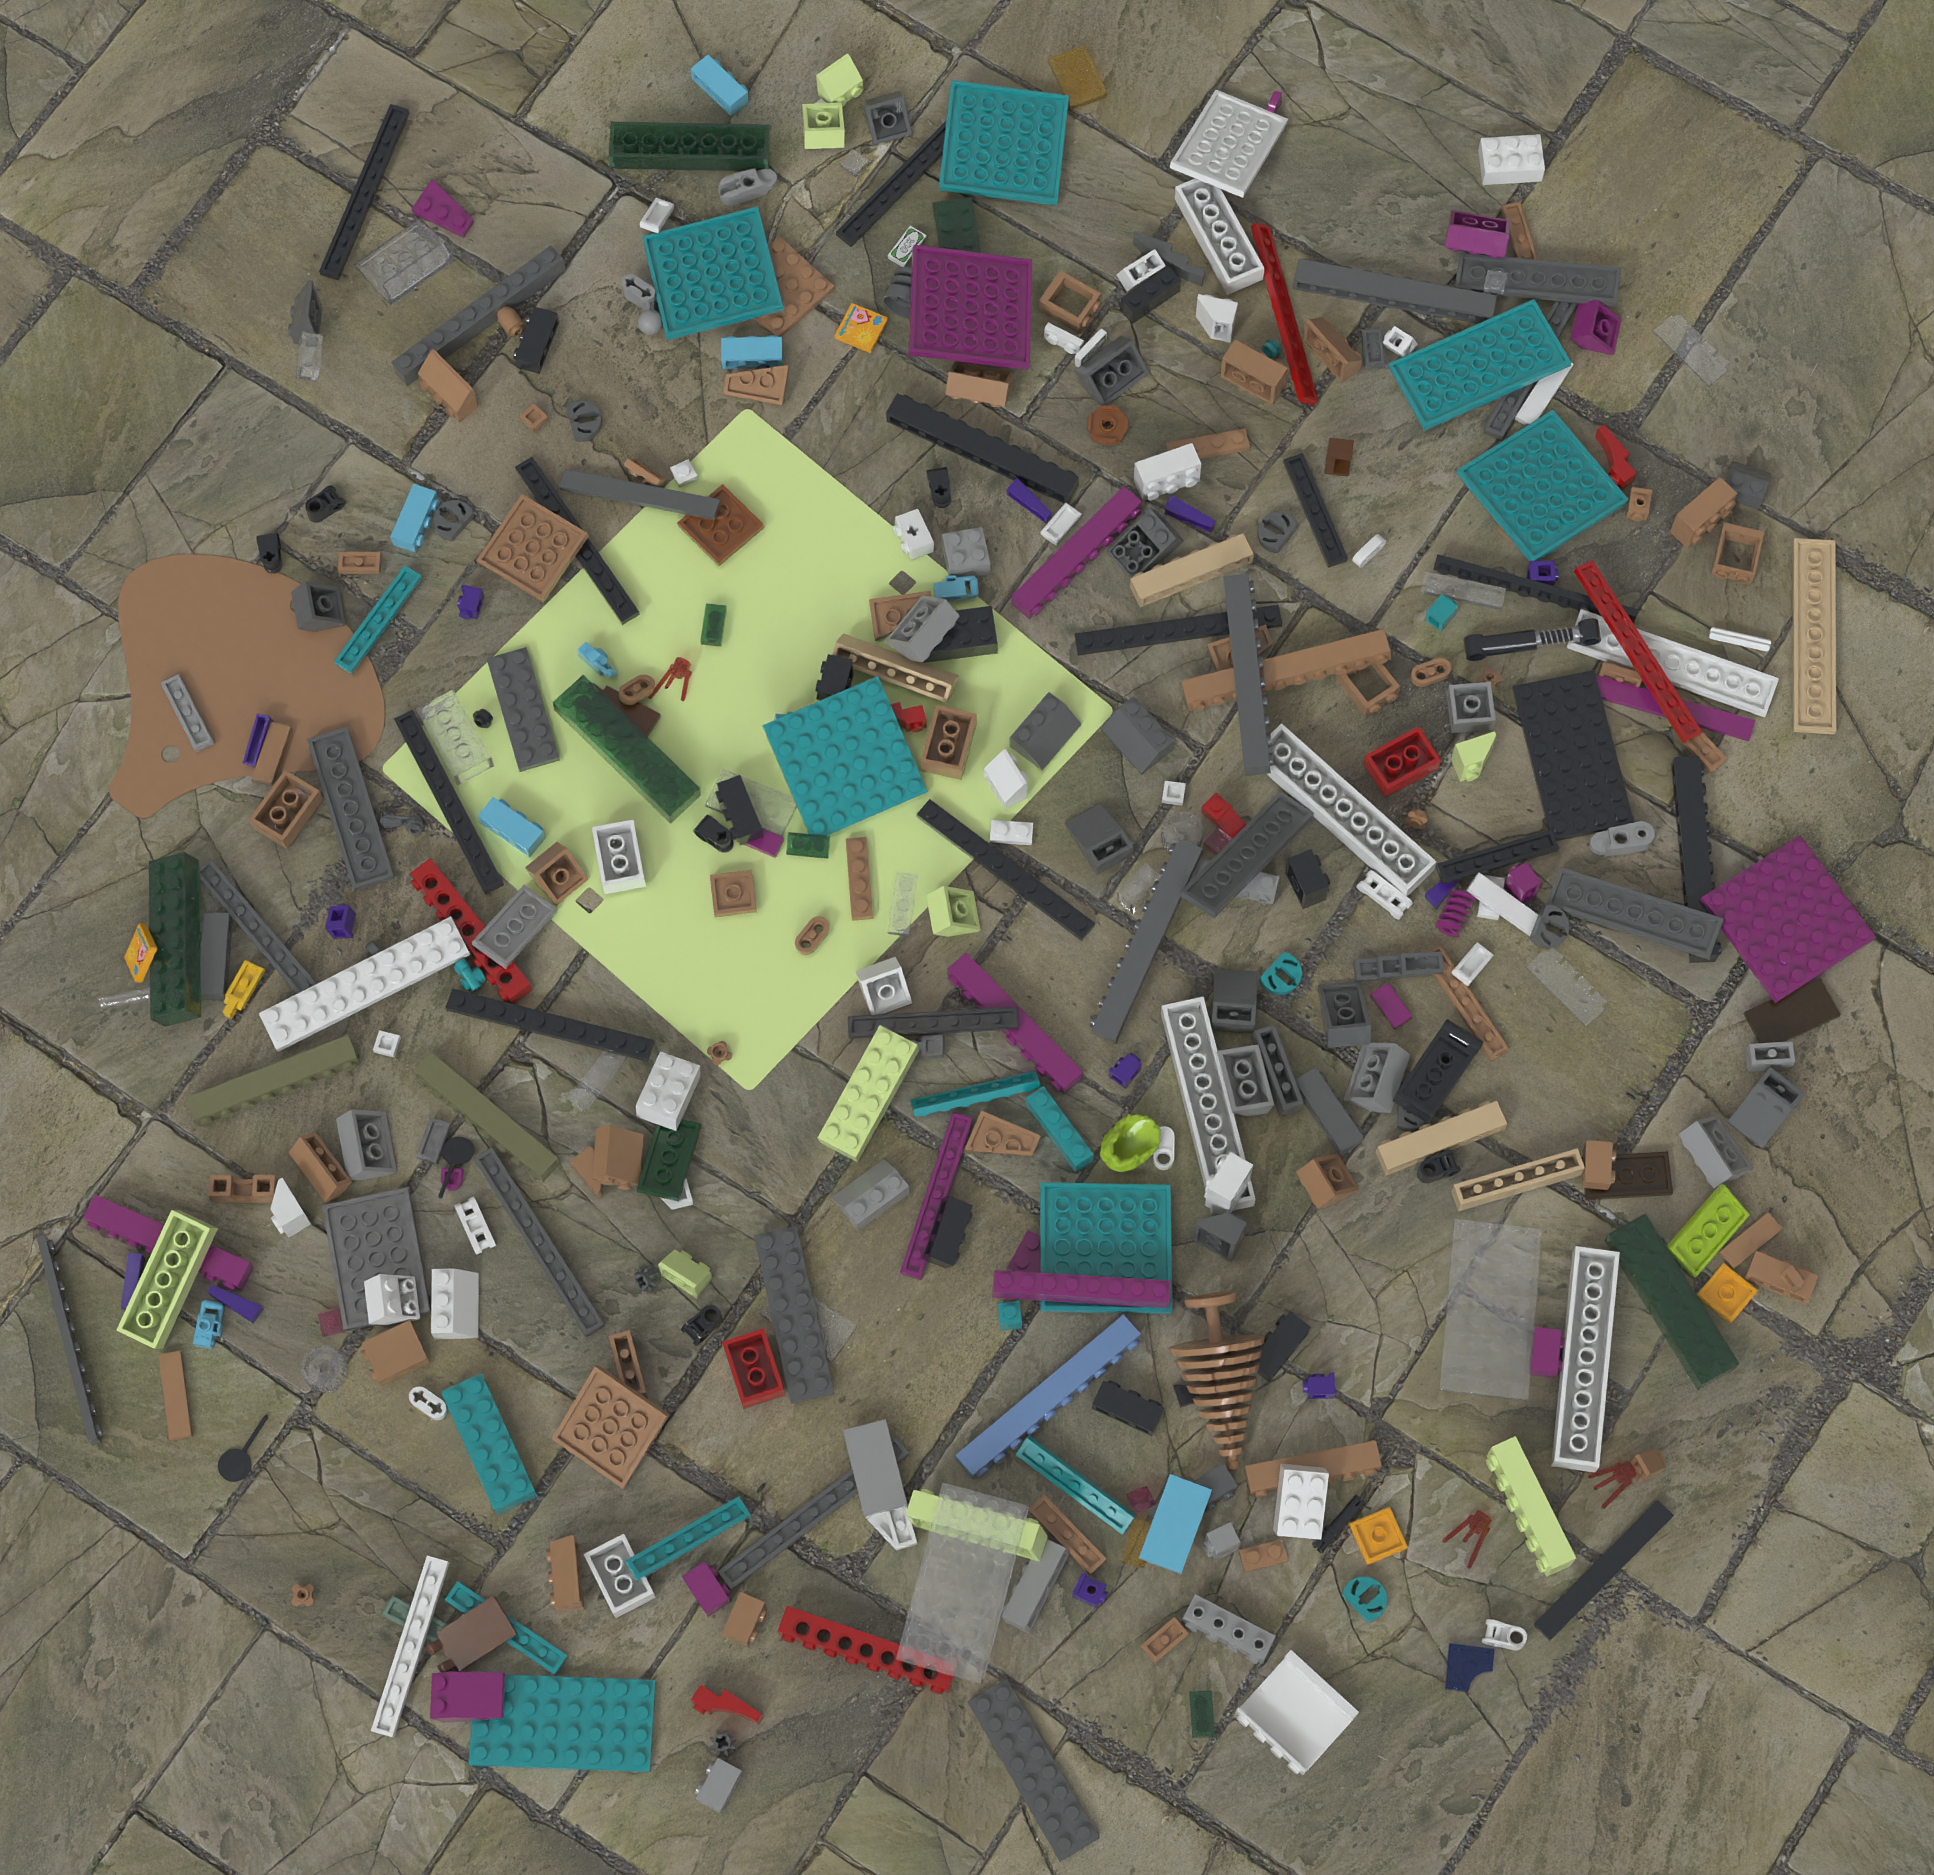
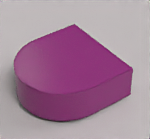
(1274, 102)
(455, 1180)

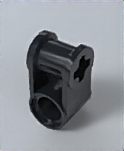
(939, 484)
(325, 503)
(269, 551)
(712, 832)
(1442, 1166)
(701, 1325)

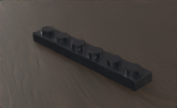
(1315, 510)
(1497, 857)

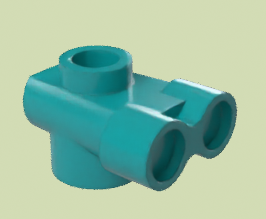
(470, 979)

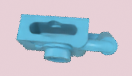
(954, 588)
(596, 660)
(207, 1324)

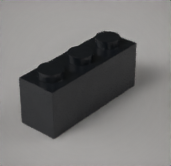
(1150, 294)
(536, 340)
(739, 810)
(948, 1232)
(1281, 1344)
(1128, 1407)

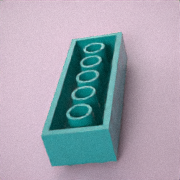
(489, 1444)

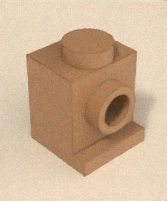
(1639, 504)

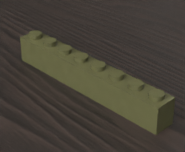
(272, 1081)
(486, 1116)

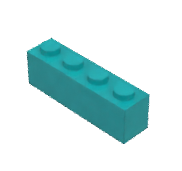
(1059, 1129)

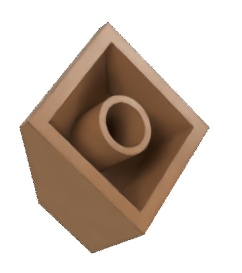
(556, 873)
(1327, 1180)

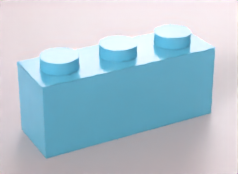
(720, 85)
(751, 352)
(415, 518)
(511, 826)

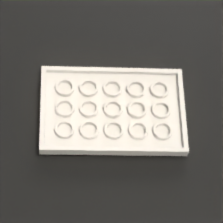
(1228, 143)

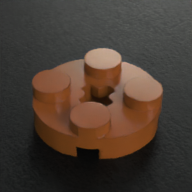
(1107, 436)

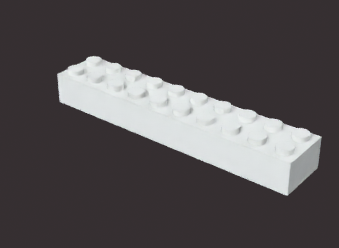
(1347, 813)
(1203, 1088)
(1585, 1359)

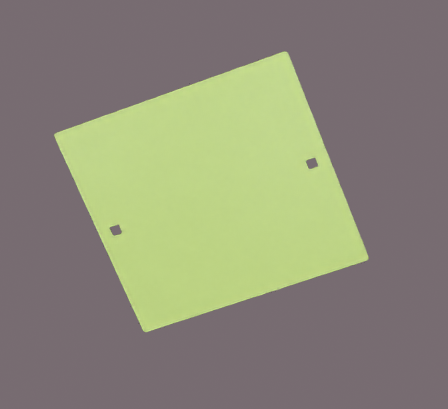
(786, 608)

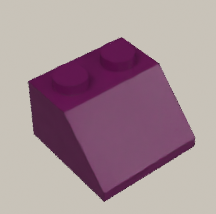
(1595, 327)

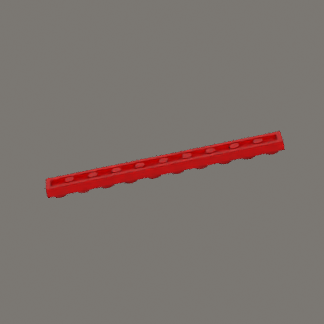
(1284, 314)
(1638, 651)

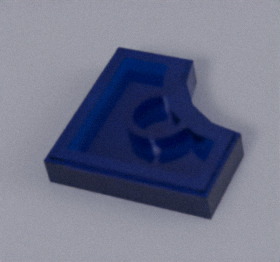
(1465, 1664)

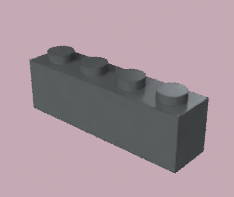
(215, 954)
(1278, 1071)
(1328, 1111)
(1217, 1480)

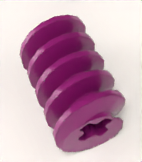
(1453, 912)

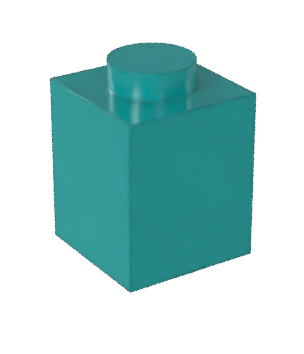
(1441, 612)
(1009, 1315)

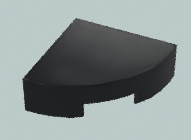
(1183, 1395)

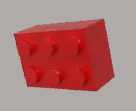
(1401, 762)
(753, 1368)

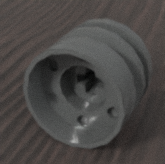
(898, 293)

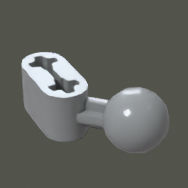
(644, 297)

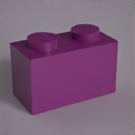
(1522, 883)
(1546, 1352)
(706, 1588)

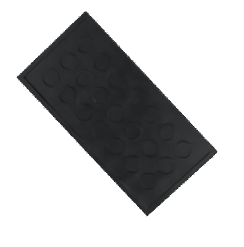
(1572, 755)

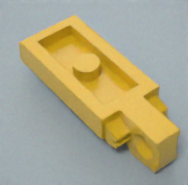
(242, 988)

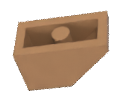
(583, 1166)
(1648, 1465)

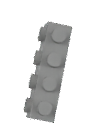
(1261, 888)
(1034, 1587)
(1229, 1629)

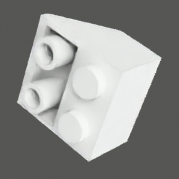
(1217, 316)
(1006, 779)
(391, 1299)

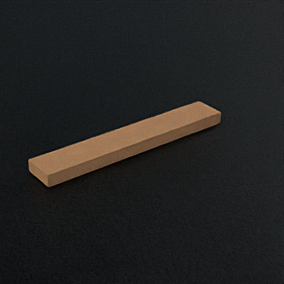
(1470, 1009)

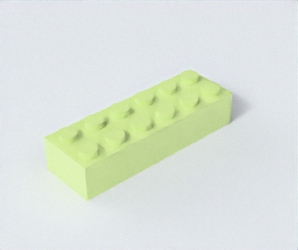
(868, 1093)
(167, 1279)
(1530, 1507)
(922, 1510)

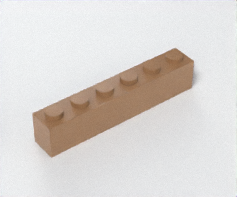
(1339, 1462)

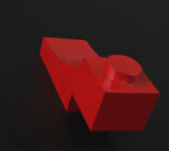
(1617, 455)
(911, 719)
(1222, 815)
(708, 1702)

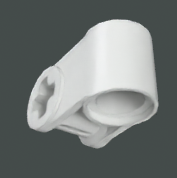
(1502, 1635)

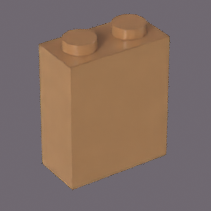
(617, 1157)
(394, 1353)

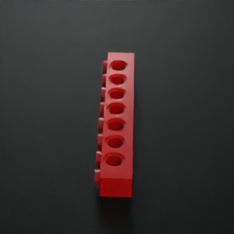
(430, 873)
(794, 1618)

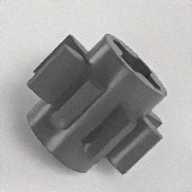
(647, 1277)
(720, 1737)

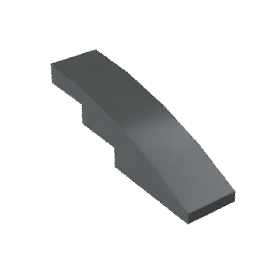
(1175, 261)
(1398, 966)

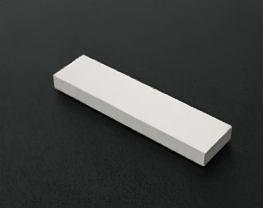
(1541, 397)
(1503, 903)

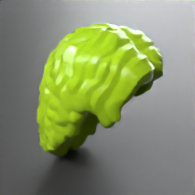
(1130, 1142)

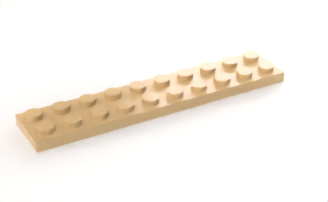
(1814, 636)

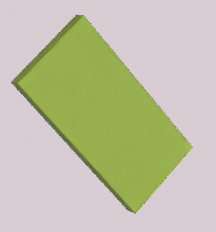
(1708, 1230)

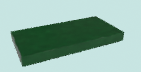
(669, 1160)

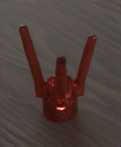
(677, 670)
(1622, 1473)
(1477, 1523)

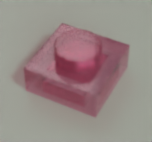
(1217, 841)
(330, 1322)
(1140, 1499)

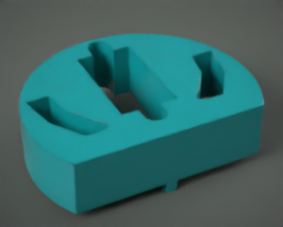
(1279, 985)
(1379, 1601)

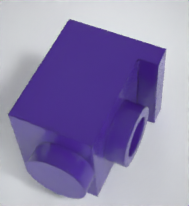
(1544, 568)
(470, 602)
(340, 921)
(1126, 1070)
(1319, 1386)
(1080, 1591)

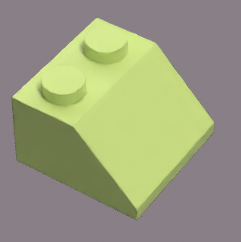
(839, 81)
(823, 125)
(1472, 755)
(953, 911)
(685, 1273)

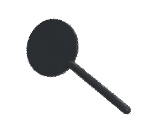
(455, 1152)
(235, 1463)

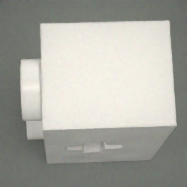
(1141, 270)
(913, 534)

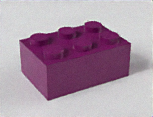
(1477, 234)

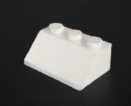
(454, 1304)

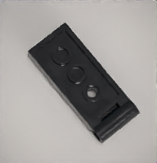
(1432, 1079)

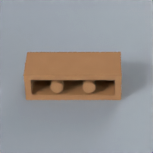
(320, 1166)
(1767, 1272)
(627, 1361)

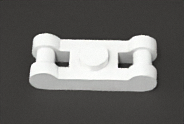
(1384, 894)
(475, 1225)

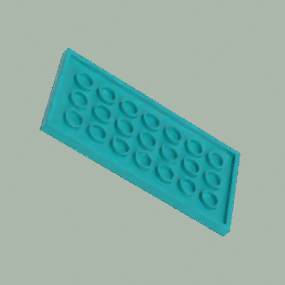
(1479, 365)
(569, 1725)

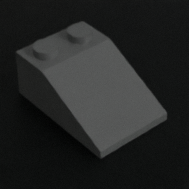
(305, 313)
(1344, 1014)

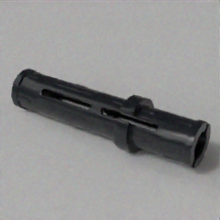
(1338, 1524)

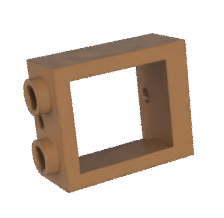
(1076, 323)
(1741, 535)
(1374, 704)

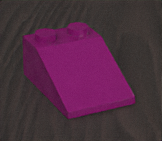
(467, 1696)

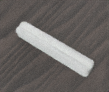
(1740, 639)

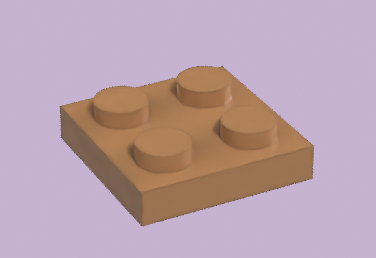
(733, 893)

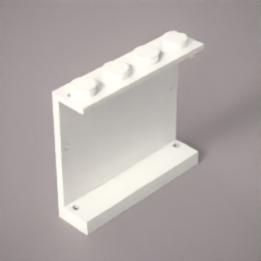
(1296, 1713)

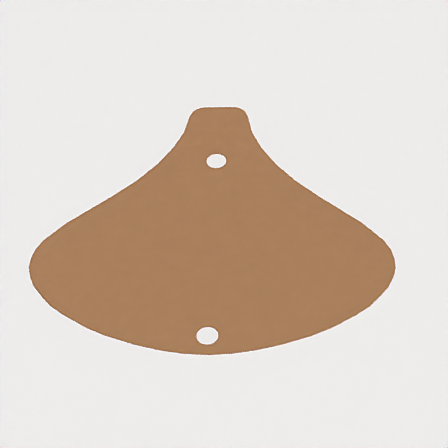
(239, 656)

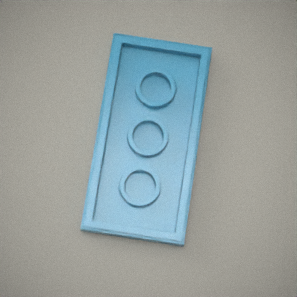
(1175, 1524)

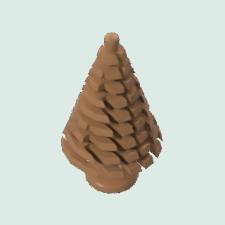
(1221, 1368)

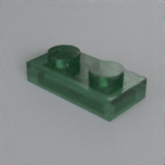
(713, 624)
(808, 845)
(1201, 1714)

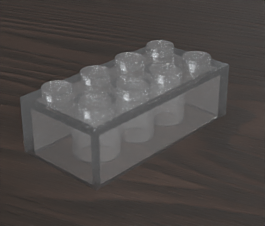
(454, 737)

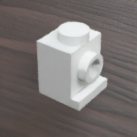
(1395, 336)

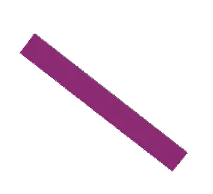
(1705, 716)
(938, 1188)

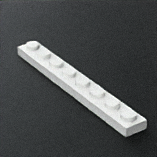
(410, 1646)

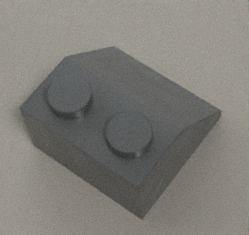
(886, 117)
(1748, 483)
(318, 607)

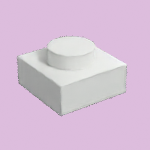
(683, 473)
(1173, 793)
(386, 1044)

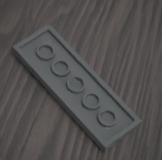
(523, 709)

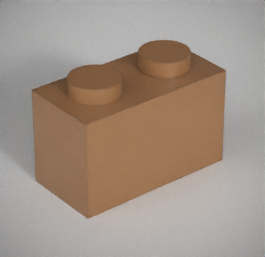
(1598, 1164)
(744, 1619)

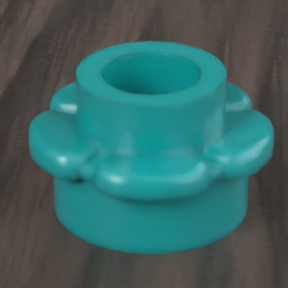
(1271, 348)

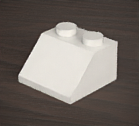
(884, 986)
(287, 1212)

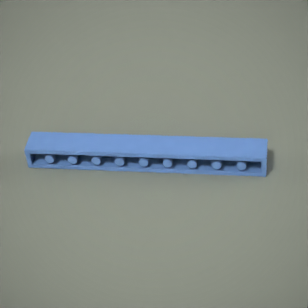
(1048, 1397)

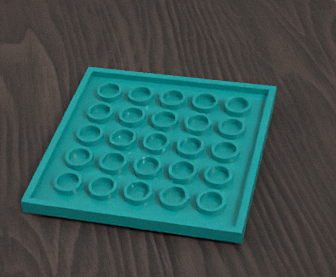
(1003, 142)
(712, 273)
(1542, 486)
(844, 758)
(1105, 1234)

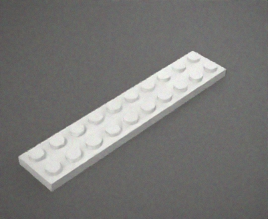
(1690, 669)
(364, 984)

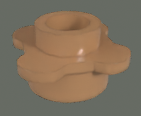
(1488, 673)
(1417, 819)
(719, 1047)
(307, 1599)

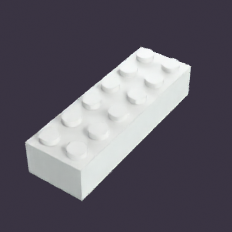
(1219, 235)

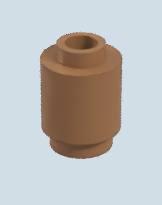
(510, 321)

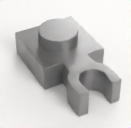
(931, 1046)

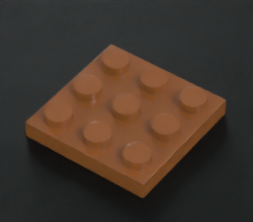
(725, 534)

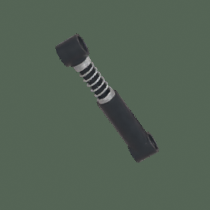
(1479, 646)

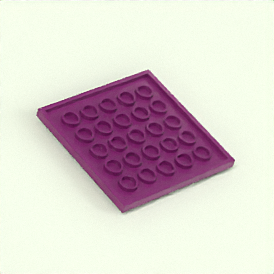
(970, 307)
(1788, 919)

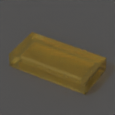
(1135, 1543)

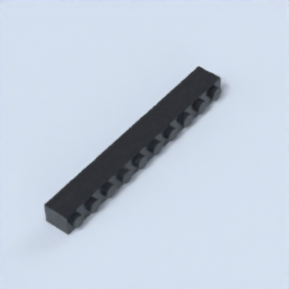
(982, 448)
(1692, 837)

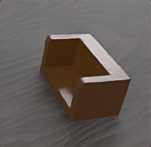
(1339, 456)

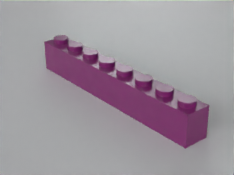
(1076, 553)
(1030, 1038)
(145, 1232)
(1081, 1289)

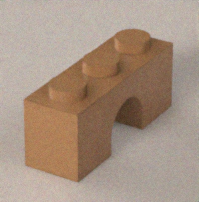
(232, 1190)

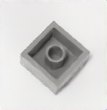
(966, 553)
(1470, 707)

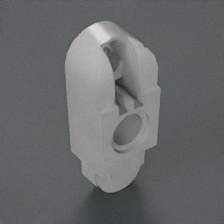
(734, 189)
(1605, 843)

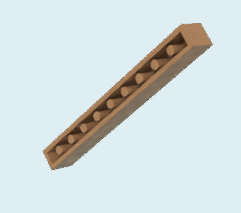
(1292, 668)

